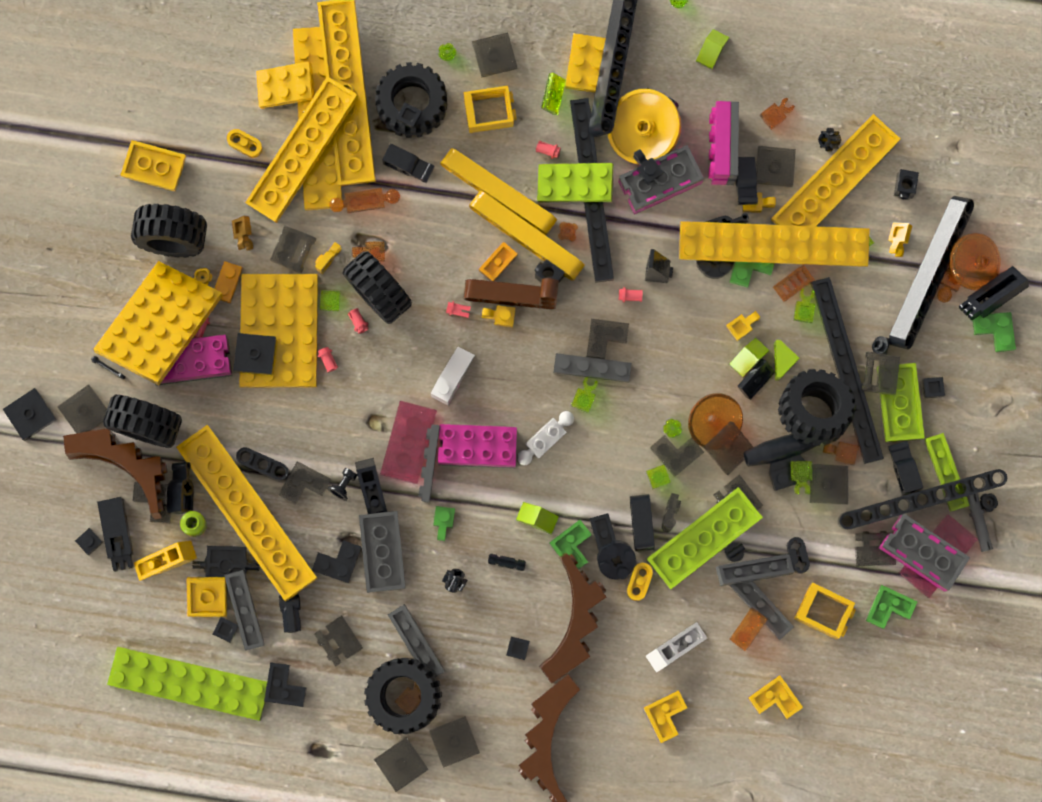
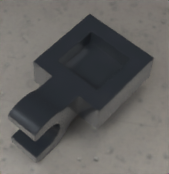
(648, 169)

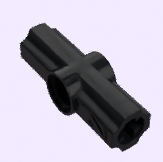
(290, 613)

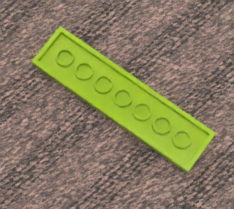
(188, 683)

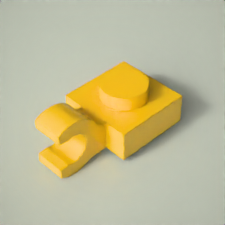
(768, 202)
(898, 236)
(503, 315)
(741, 326)

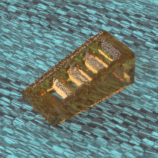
(804, 284)

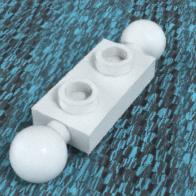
(545, 438)

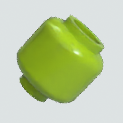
(187, 521)

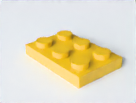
(584, 62)
(285, 85)
(153, 165)

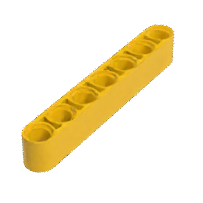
(500, 191)
(526, 234)

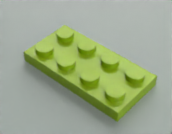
(575, 182)
(903, 411)

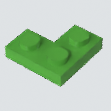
(743, 270)
(1000, 326)
(569, 540)
(887, 602)

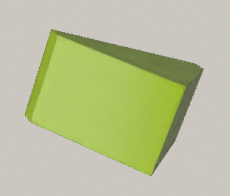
(712, 48)
(749, 357)
(783, 359)
(537, 517)

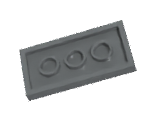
(382, 551)

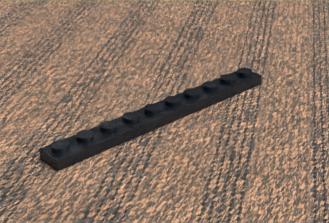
(593, 210)
(847, 368)

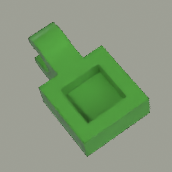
(443, 519)

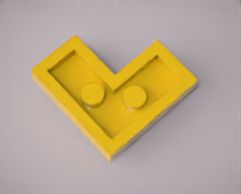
(776, 693)
(660, 713)

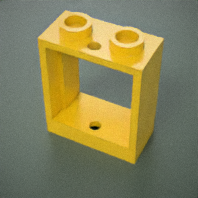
(489, 93)
(805, 606)

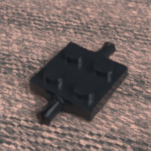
(224, 560)

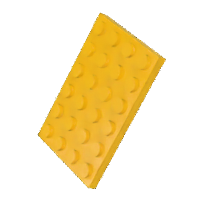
(289, 311)
(158, 322)

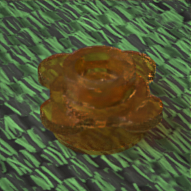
(567, 226)

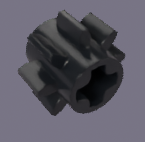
(829, 139)
(454, 580)

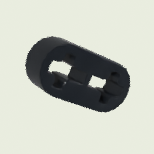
(802, 554)

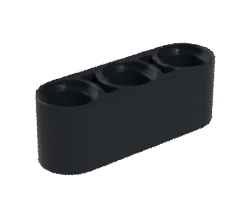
(256, 458)
(642, 522)

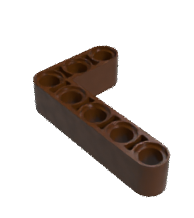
(513, 294)

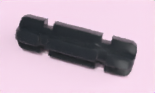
(507, 562)

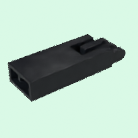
(998, 291)
(115, 524)

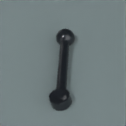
(95, 359)

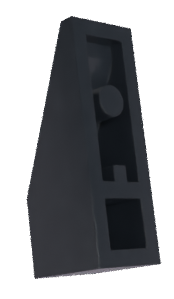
(658, 268)
(370, 486)

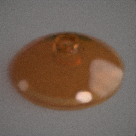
(967, 261)
(723, 410)

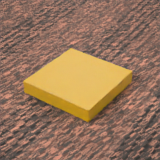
(206, 597)

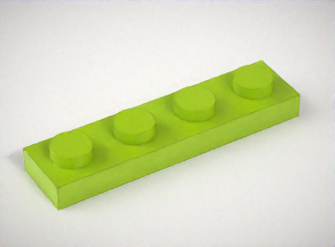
(945, 468)

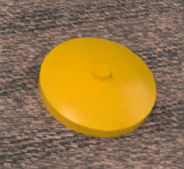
(647, 123)

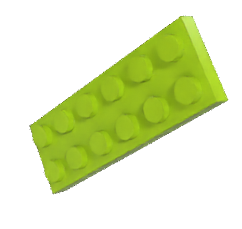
(704, 538)

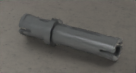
(979, 522)

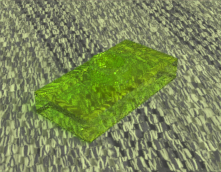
(553, 93)

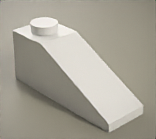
(452, 376)
(676, 647)

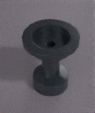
(339, 490)

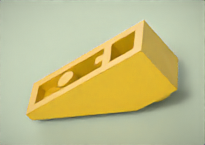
(165, 559)

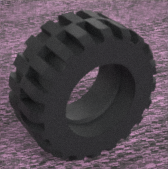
(407, 77)
(169, 230)
(377, 287)
(832, 392)
(142, 421)
(378, 705)

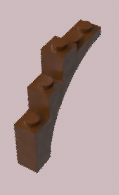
(103, 446)
(584, 597)
(549, 709)

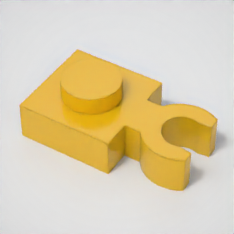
(326, 260)

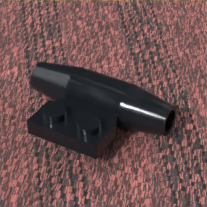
(779, 454)

